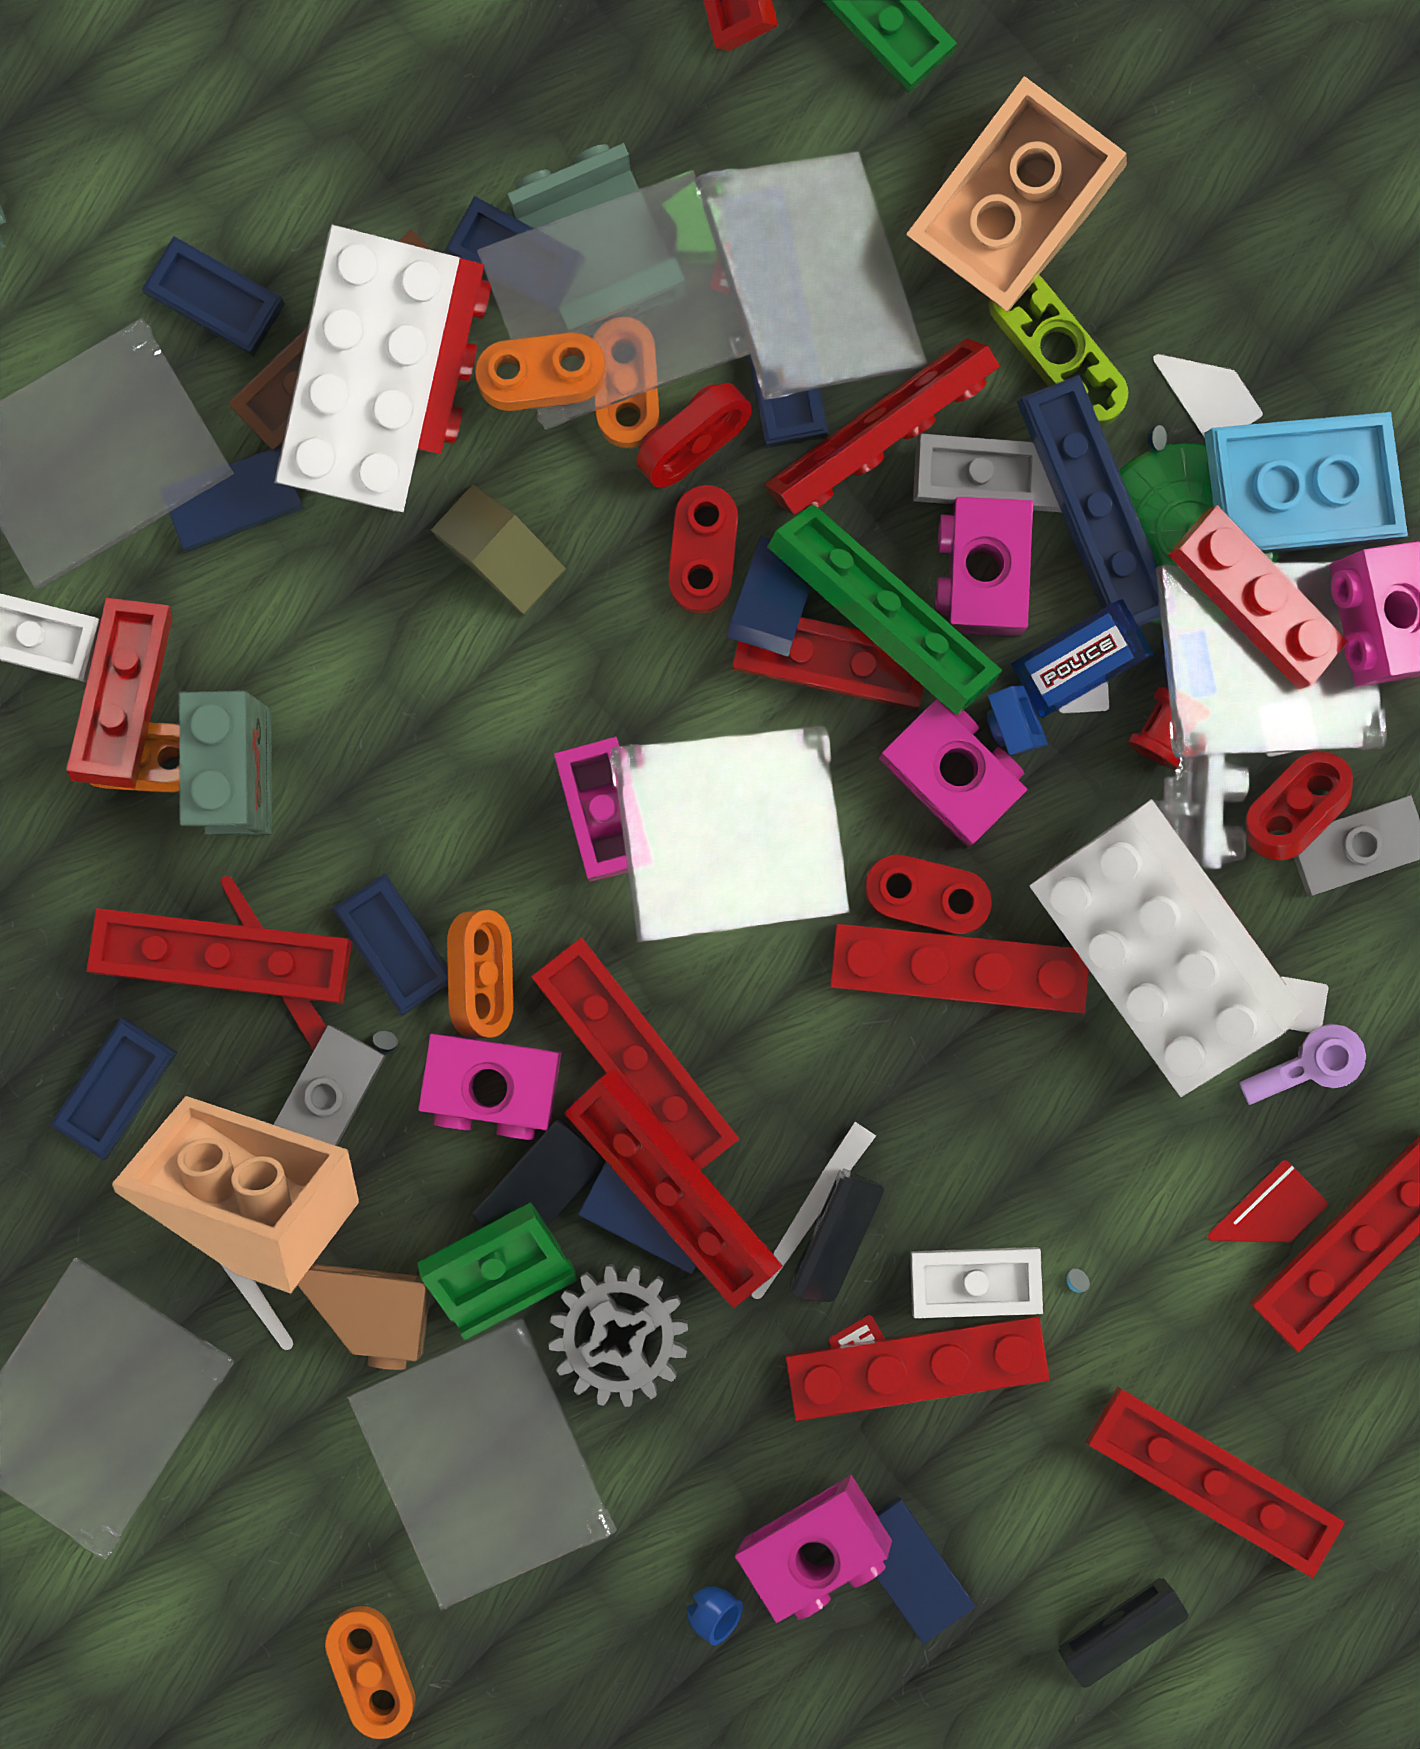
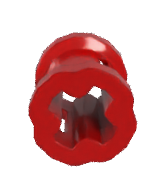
(1155, 737)

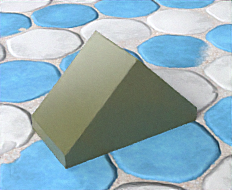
(499, 548)

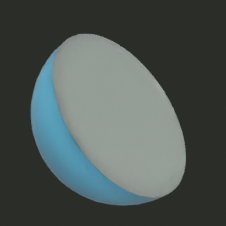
(1077, 1280)

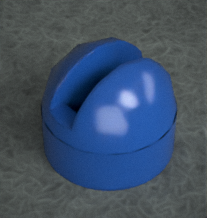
(715, 1614)

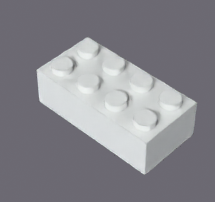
(366, 369)
(1167, 949)

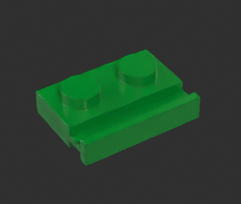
(497, 1271)

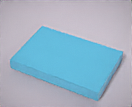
(1309, 481)

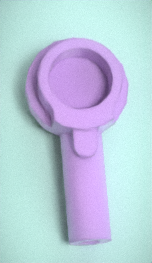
(1328, 1056)

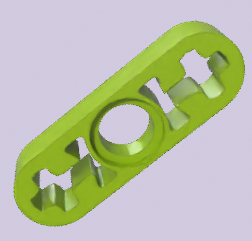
(1098, 375)

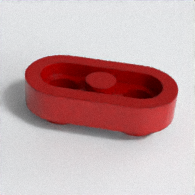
(693, 435)
(703, 548)
(1294, 809)
(928, 894)

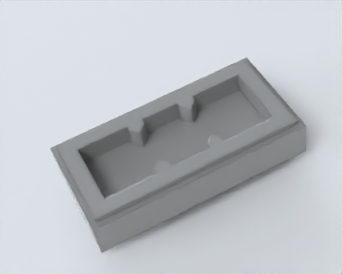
(1361, 846)
(330, 1087)

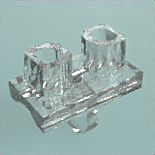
(1195, 808)

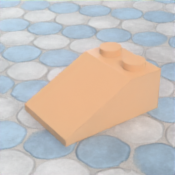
(1018, 194)
(242, 1190)

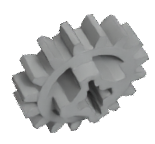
(632, 1360)

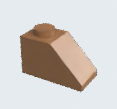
(372, 1311)

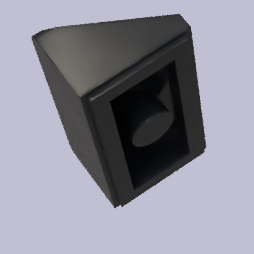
(545, 1176)
(836, 1237)
(1123, 1632)

